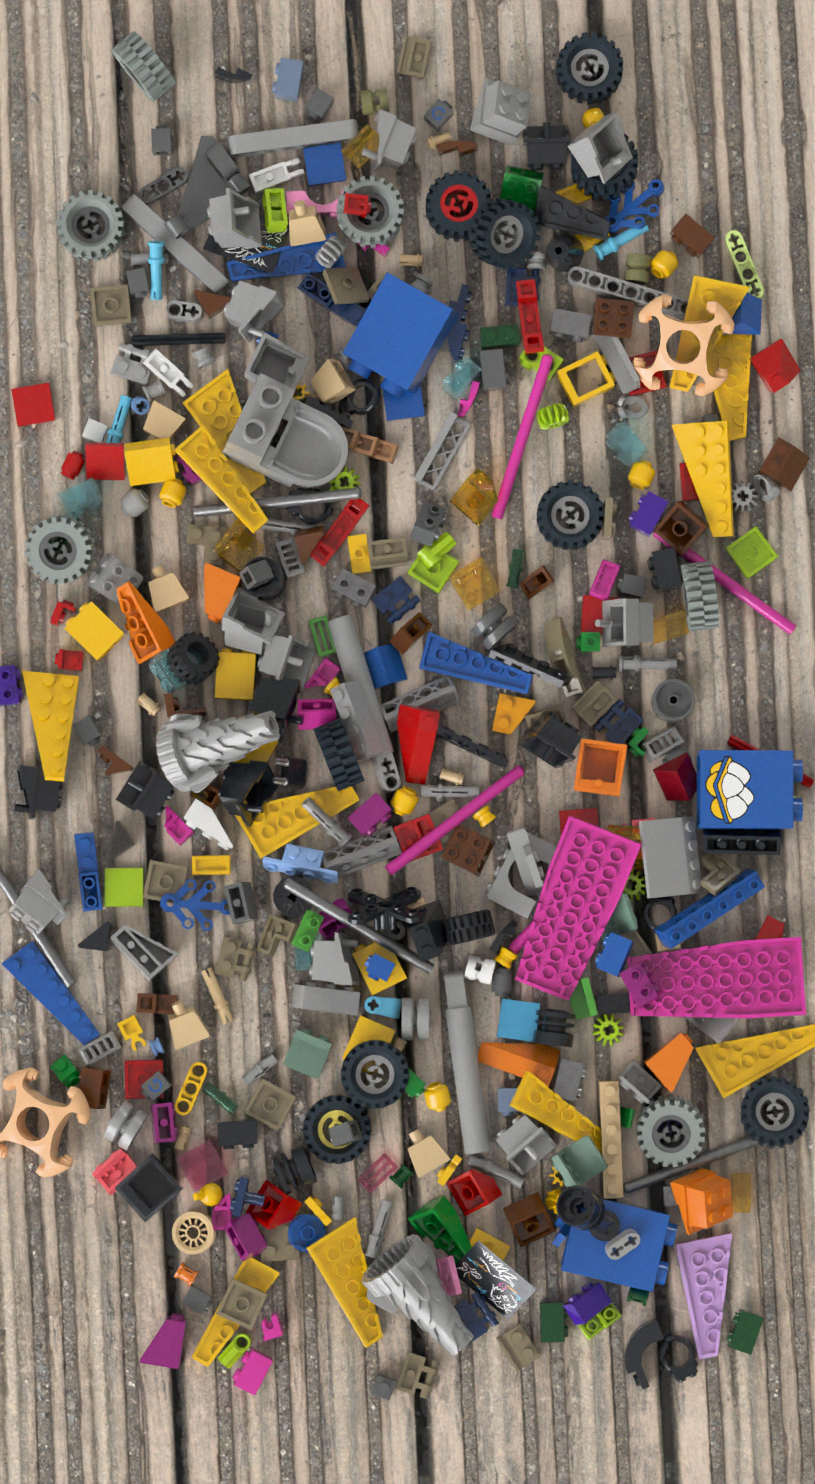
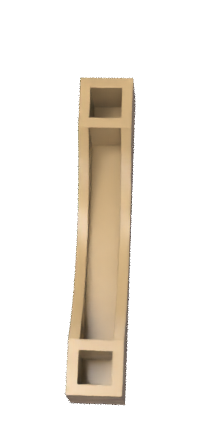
(611, 1139)

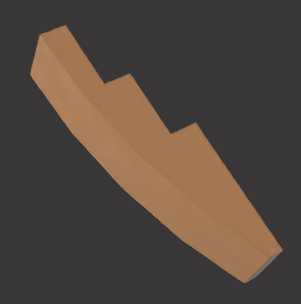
(370, 446)

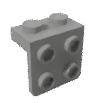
(111, 575)
(714, 1027)
(638, 1080)

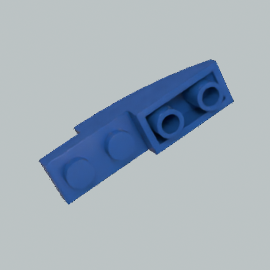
(88, 871)

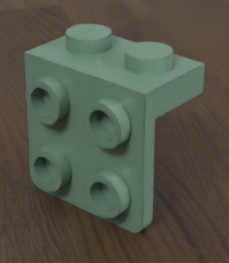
(622, 918)
(308, 1053)
(579, 1161)

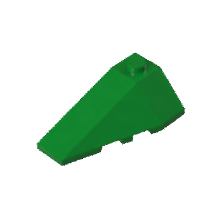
(442, 1225)

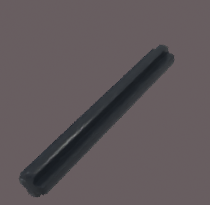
(178, 339)

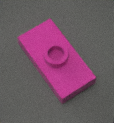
(604, 580)

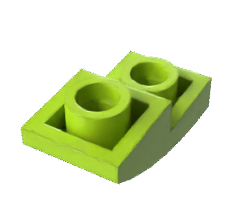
(600, 1321)

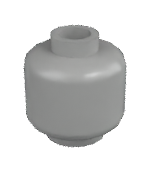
(134, 502)

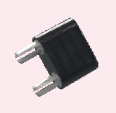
(292, 772)

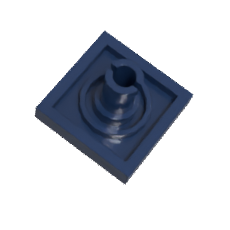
(244, 1196)

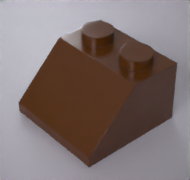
(784, 464)
(681, 528)
(529, 1219)

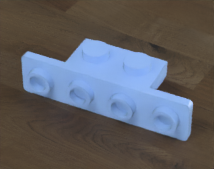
(301, 862)

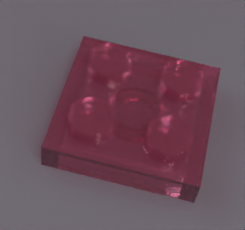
(202, 1165)

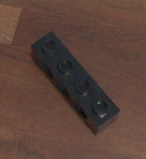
(741, 841)

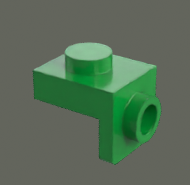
(588, 642)
(637, 736)
(66, 1071)

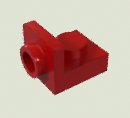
(356, 204)
(59, 614)
(69, 660)

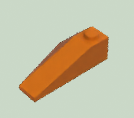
(147, 630)
(521, 1057)

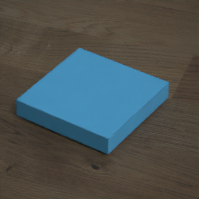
(517, 1020)

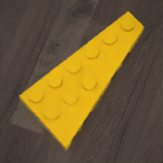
(701, 292)
(732, 396)
(218, 410)
(709, 464)
(52, 712)
(287, 819)
(746, 1059)
(342, 1266)

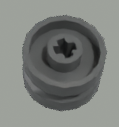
(496, 628)
(661, 700)

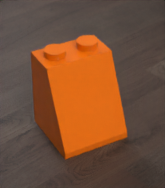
(218, 591)
(670, 1060)

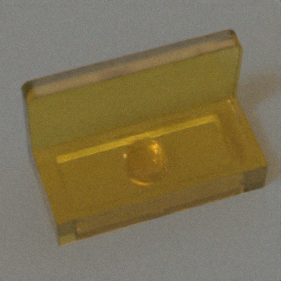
(366, 138)
(670, 626)
(741, 1192)

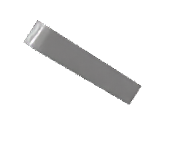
(292, 138)
(177, 248)
(623, 286)

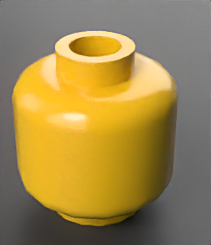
(664, 264)
(641, 475)
(172, 493)
(404, 801)
(437, 1096)

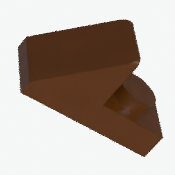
(118, 765)

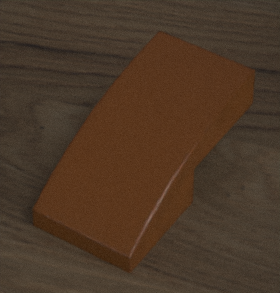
(462, 147)
(155, 1003)

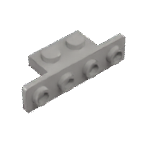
(526, 861)

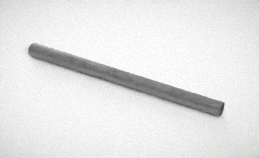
(285, 501)
(363, 929)
(40, 938)
(698, 1161)

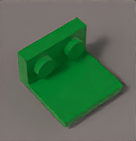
(521, 186)

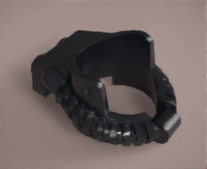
(347, 403)
(297, 512)
(668, 902)
(683, 1371)

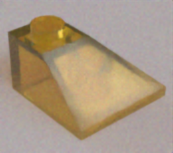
(476, 497)

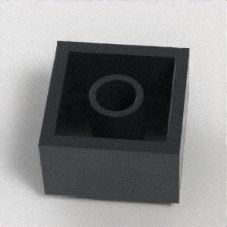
(665, 570)

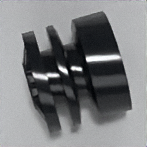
(274, 586)
(287, 906)
(554, 1028)
(294, 1169)
(570, 1205)

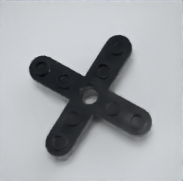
(384, 910)

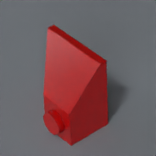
(775, 366)
(473, 1190)
(277, 1206)

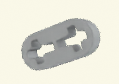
(622, 1244)

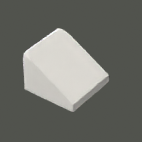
(94, 431)

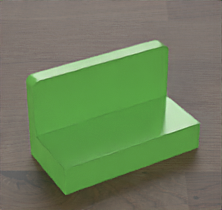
(583, 1000)

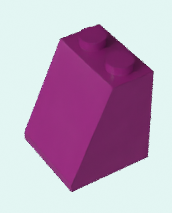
(168, 1343)

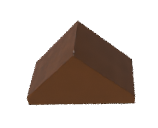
(211, 303)
(307, 540)
(536, 582)
(208, 796)

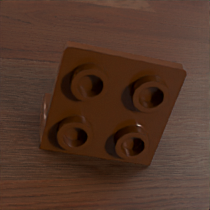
(613, 318)
(172, 705)
(468, 849)

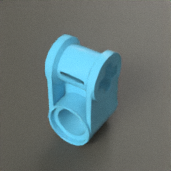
(386, 1006)

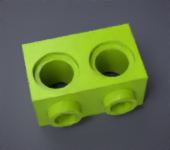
(275, 210)
(534, 364)

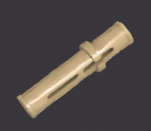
(217, 996)

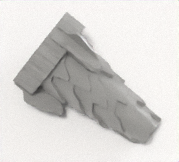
(195, 750)
(408, 1279)

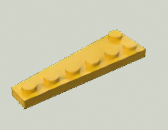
(213, 468)
(550, 1109)
(221, 1329)

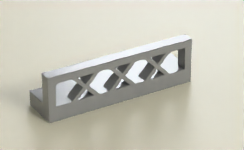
(618, 362)
(437, 445)
(437, 699)
(362, 856)

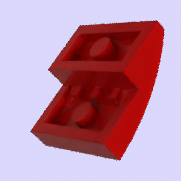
(413, 830)

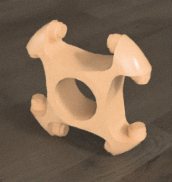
(701, 329)
(57, 1113)

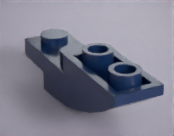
(320, 293)
(459, 330)

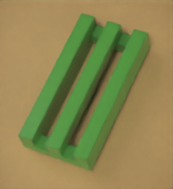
(327, 651)

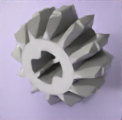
(331, 251)
(747, 493)

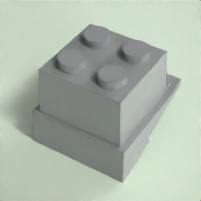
(501, 111)
(394, 141)
(602, 148)
(235, 221)
(252, 308)
(277, 362)
(250, 622)
(626, 622)
(287, 658)
(37, 904)
(334, 961)
(525, 1144)

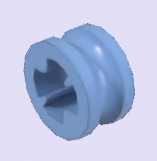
(137, 400)
(156, 1046)

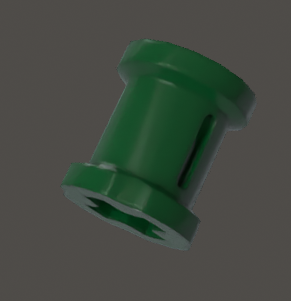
(401, 1175)
(638, 1295)

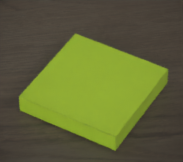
(751, 552)
(435, 577)
(124, 887)

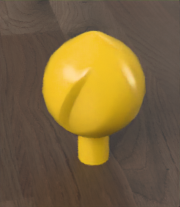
(591, 116)
(209, 1194)

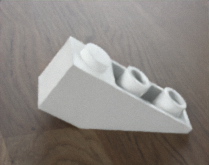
(204, 817)

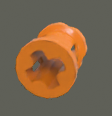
(186, 1274)

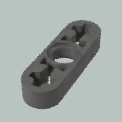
(177, 182)

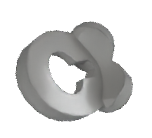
(627, 413)
(772, 491)

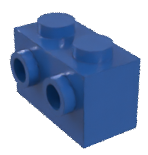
(614, 954)
(379, 967)

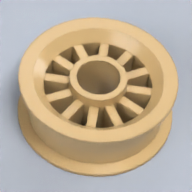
(177, 1228)

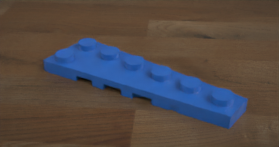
(292, 261)
(463, 663)
(45, 985)

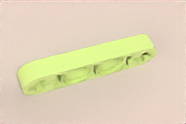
(747, 264)

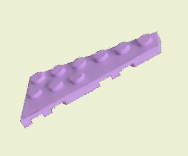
(704, 1280)

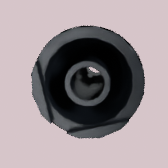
(571, 253)

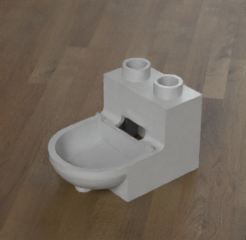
(311, 445)

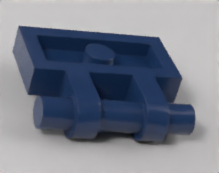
(517, 275)
(391, 596)
(623, 727)
(470, 1317)

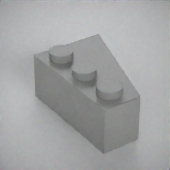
(144, 953)
(326, 999)

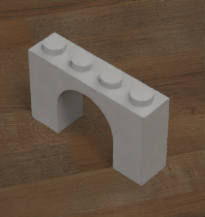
(502, 891)

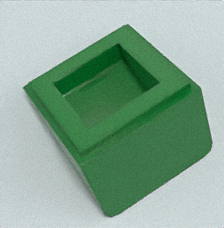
(626, 1117)

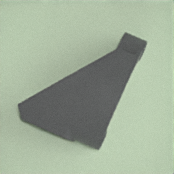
(209, 178)

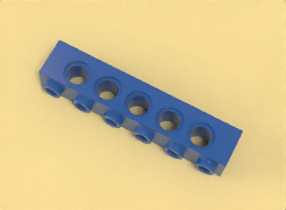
(708, 909)

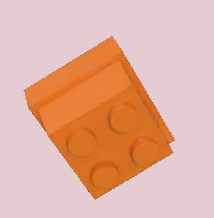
(600, 767)
(702, 1199)

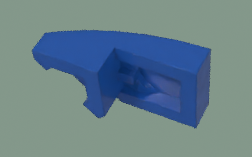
(562, 1233)

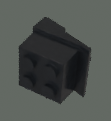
(546, 146)
(279, 697)
(551, 740)
(247, 789)
(145, 791)
(39, 793)
(149, 1187)

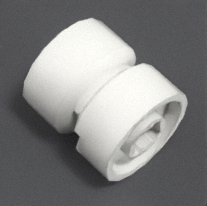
(486, 972)

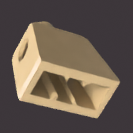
(305, 225)
(331, 382)
(162, 422)
(166, 590)
(186, 1026)
(426, 1153)

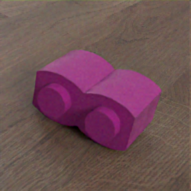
(329, 924)

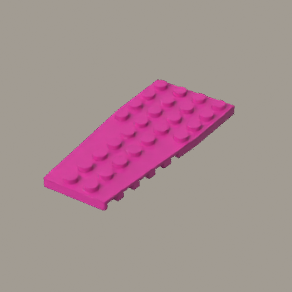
(575, 905)
(727, 980)

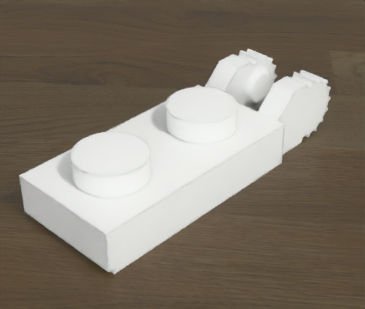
(274, 175)
(166, 371)

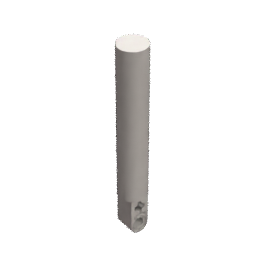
(355, 668)
(465, 1066)

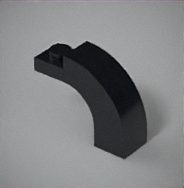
(637, 1343)

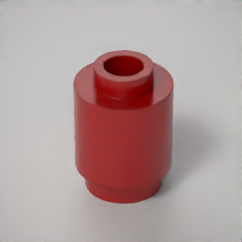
(72, 465)

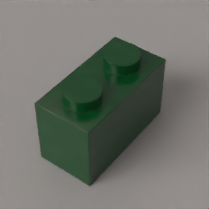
(499, 337)
(552, 1322)
(745, 1331)

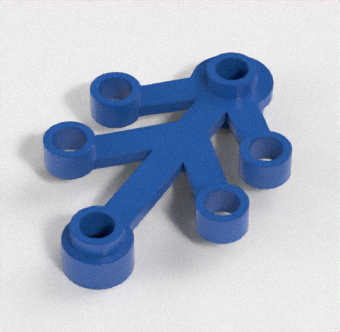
(632, 207)
(192, 904)

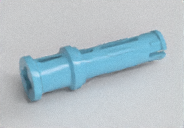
(612, 243)
(156, 260)
(115, 433)

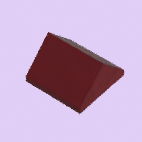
(677, 778)

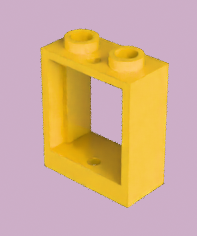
(568, 387)

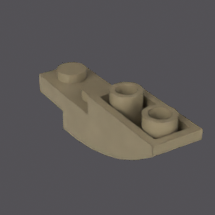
(560, 654)

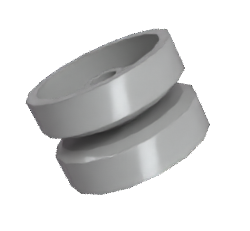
(416, 1018)
(125, 1125)

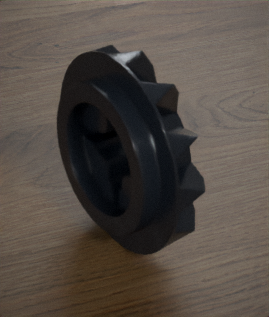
(612, 1230)

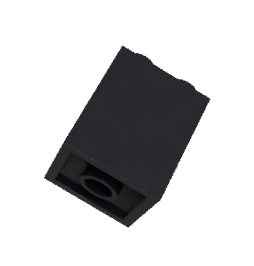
(430, 933)

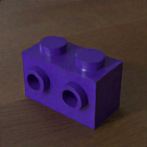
(648, 513)
(9, 689)
(587, 1303)

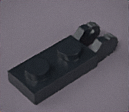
(341, 418)

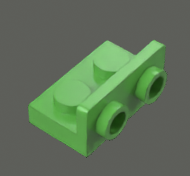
(307, 930)

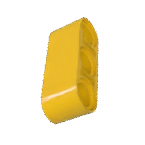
(184, 1095)

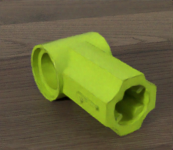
(433, 554)
(234, 1350)

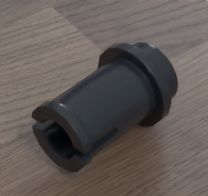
(604, 672)

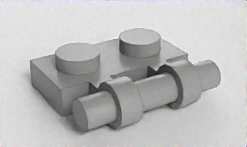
(130, 369)

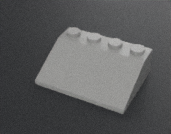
(670, 857)

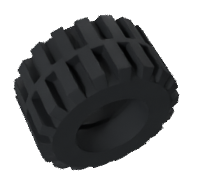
(201, 649)
(469, 927)

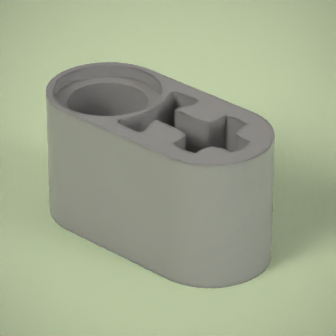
(189, 308)

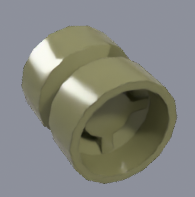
(367, 101)
(637, 269)

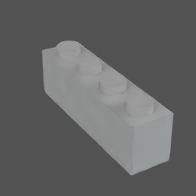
(357, 720)

